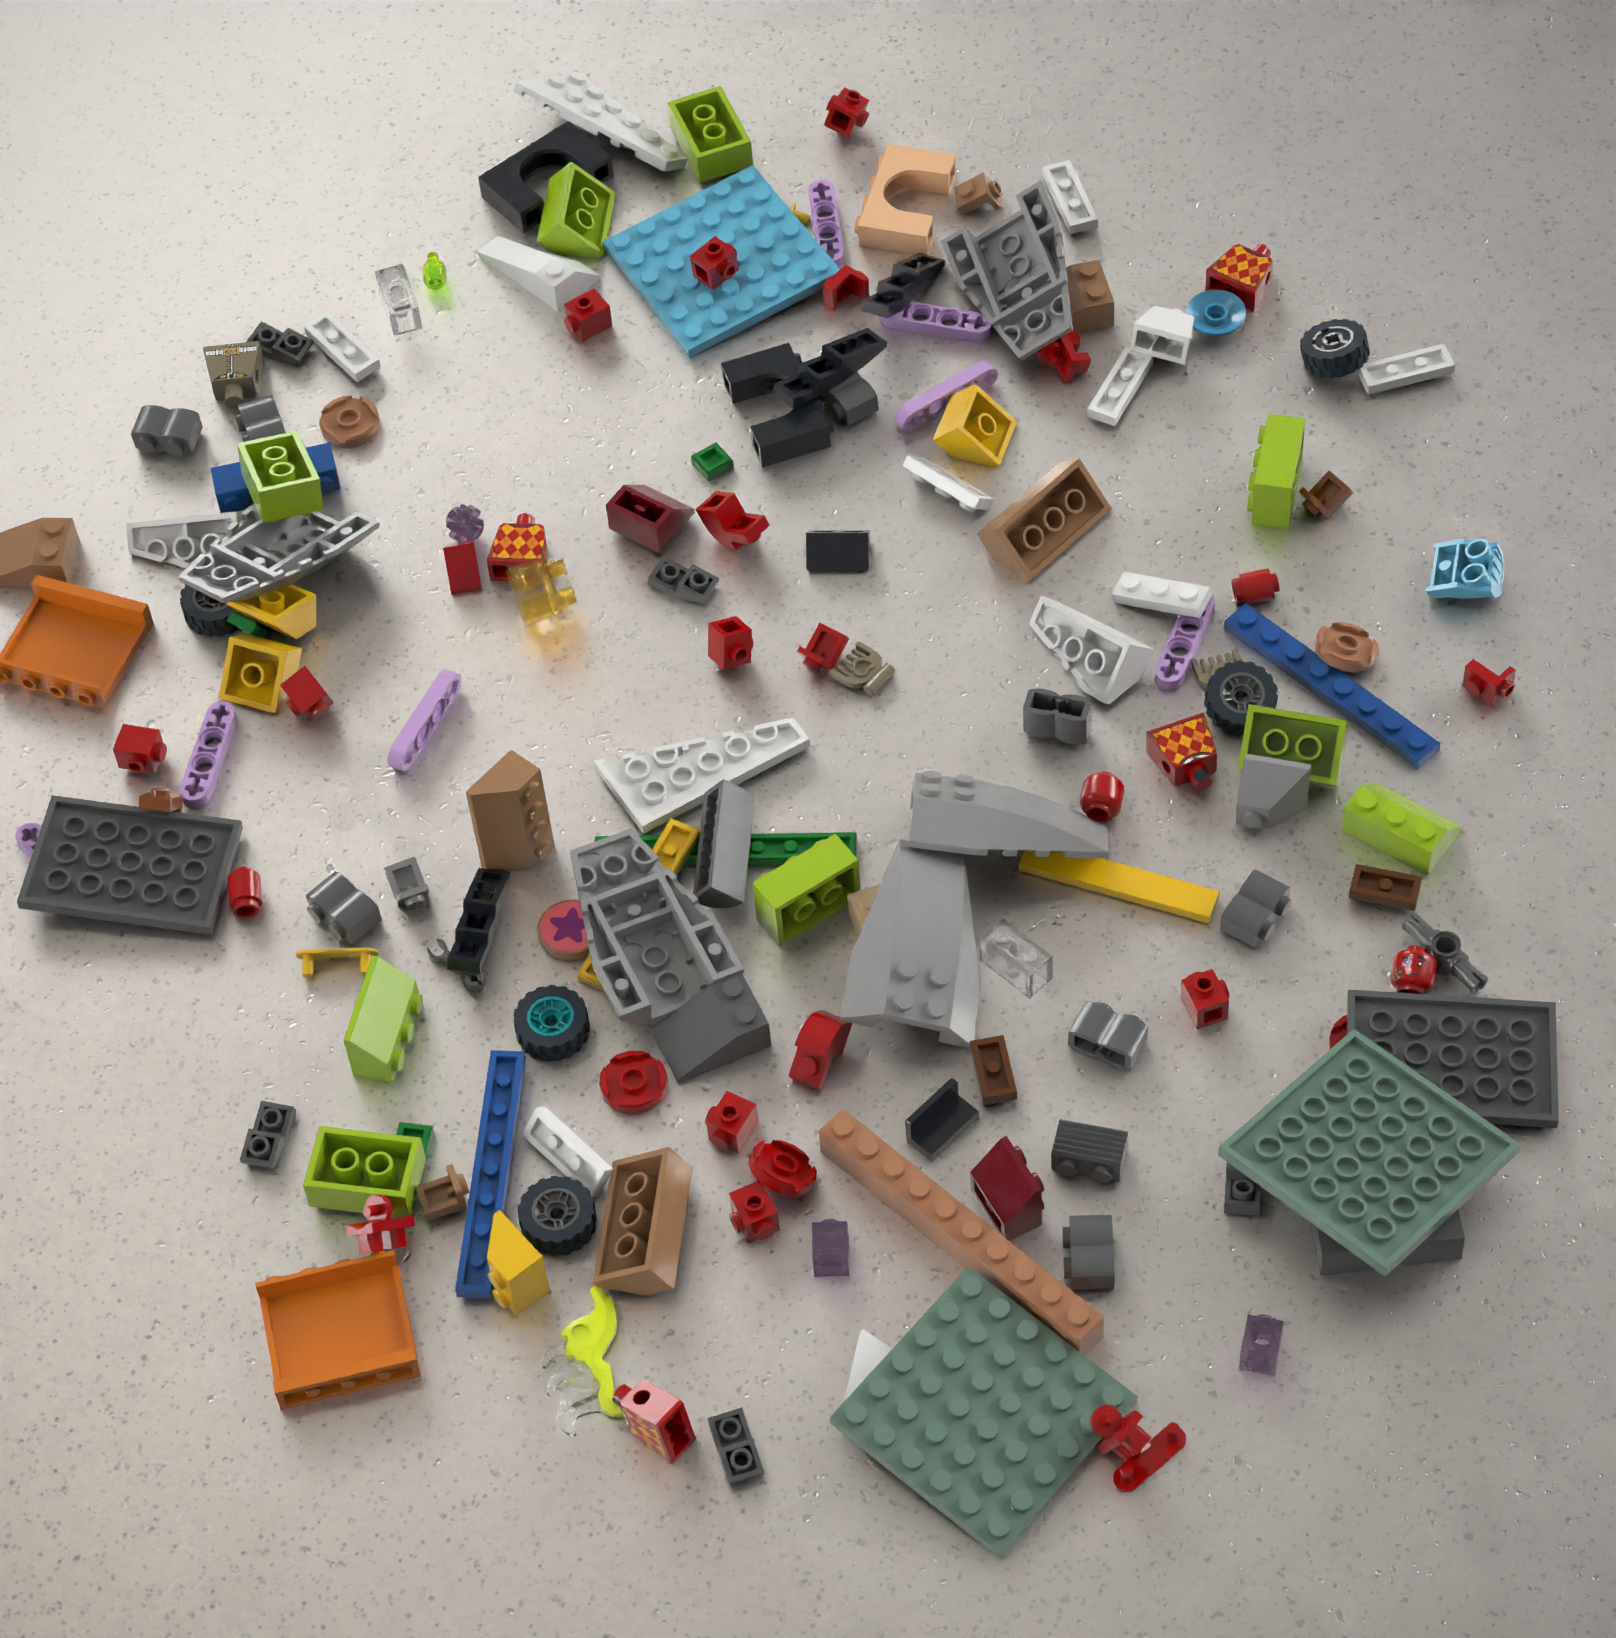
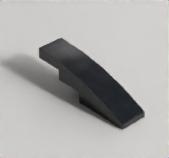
(905, 284)
(836, 364)
(479, 920)

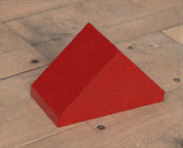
(462, 567)

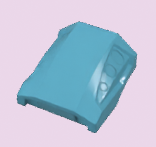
(1467, 569)

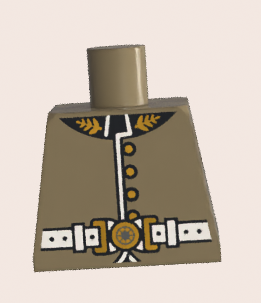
(234, 371)

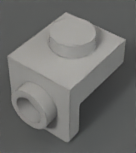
(407, 882)

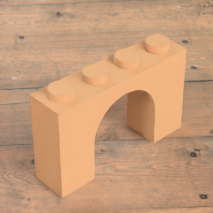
(902, 171)

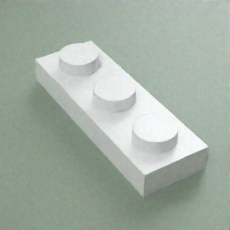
(1070, 197)
(342, 346)
(1406, 369)
(1119, 386)
(947, 483)
(1161, 594)
(567, 1151)

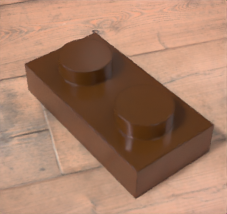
(1385, 887)
(993, 1070)

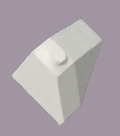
(540, 272)
(178, 539)
(1096, 654)

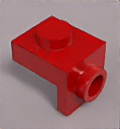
(843, 284)
(823, 648)
(1487, 685)

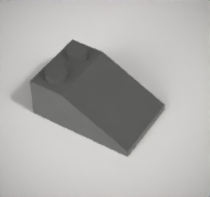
(713, 1029)

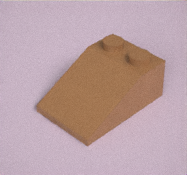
(1089, 297)
(39, 548)

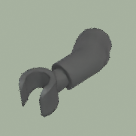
(472, 981)

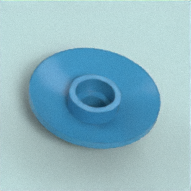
(1216, 312)

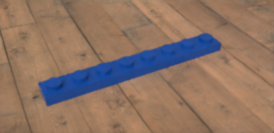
(1332, 686)
(490, 1169)

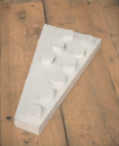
(597, 112)
(679, 774)

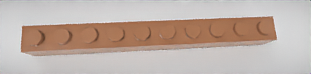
(958, 1230)

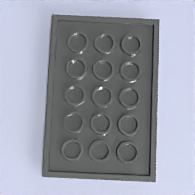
(130, 865)
(1478, 1050)

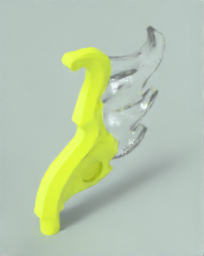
(580, 1367)

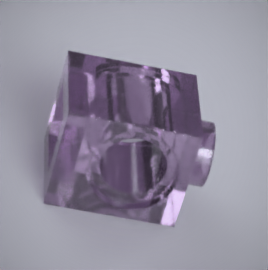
(830, 1248)
(1260, 1357)

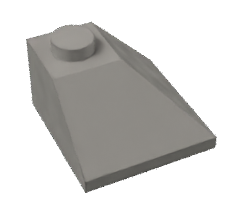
(1271, 791)

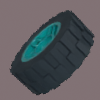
(547, 1006)

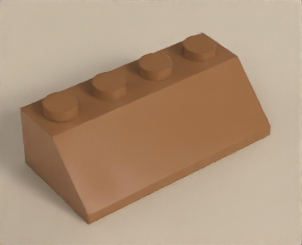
(1045, 519)
(511, 815)
(643, 1223)

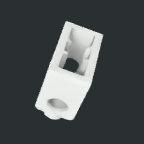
(1163, 334)

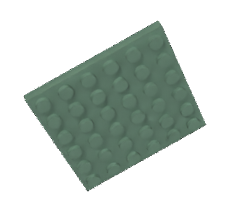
(1369, 1151)
(981, 1411)

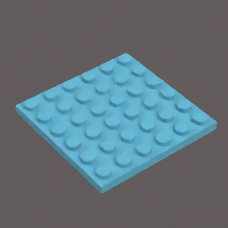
(774, 257)

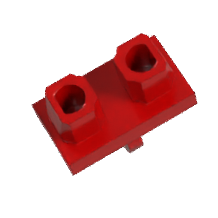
(1064, 357)
(380, 1230)
(1121, 1433)

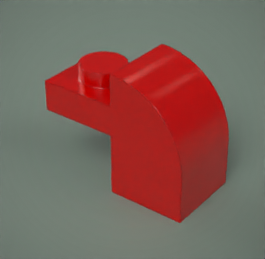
(728, 521)
(817, 1043)

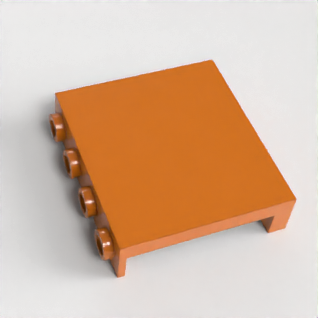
(74, 641)
(337, 1329)

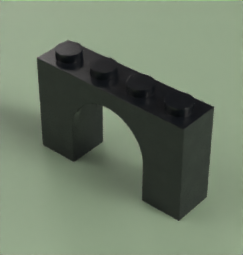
(505, 183)
(788, 436)

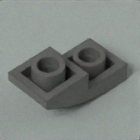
(281, 346)
(684, 583)
(269, 1135)
(1241, 1193)
(735, 1446)

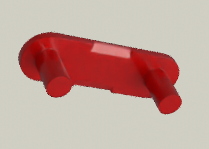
(1150, 1459)

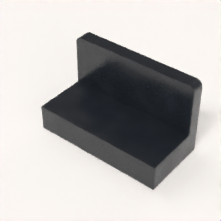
(837, 549)
(939, 1121)

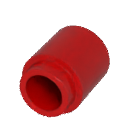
(1255, 586)
(244, 892)

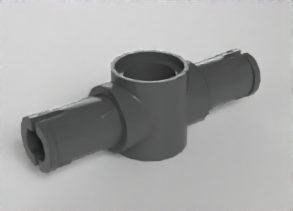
(1451, 964)

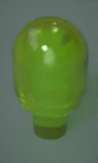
(434, 272)

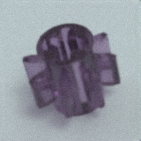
(464, 523)

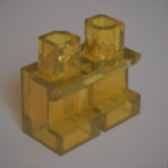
(536, 576)

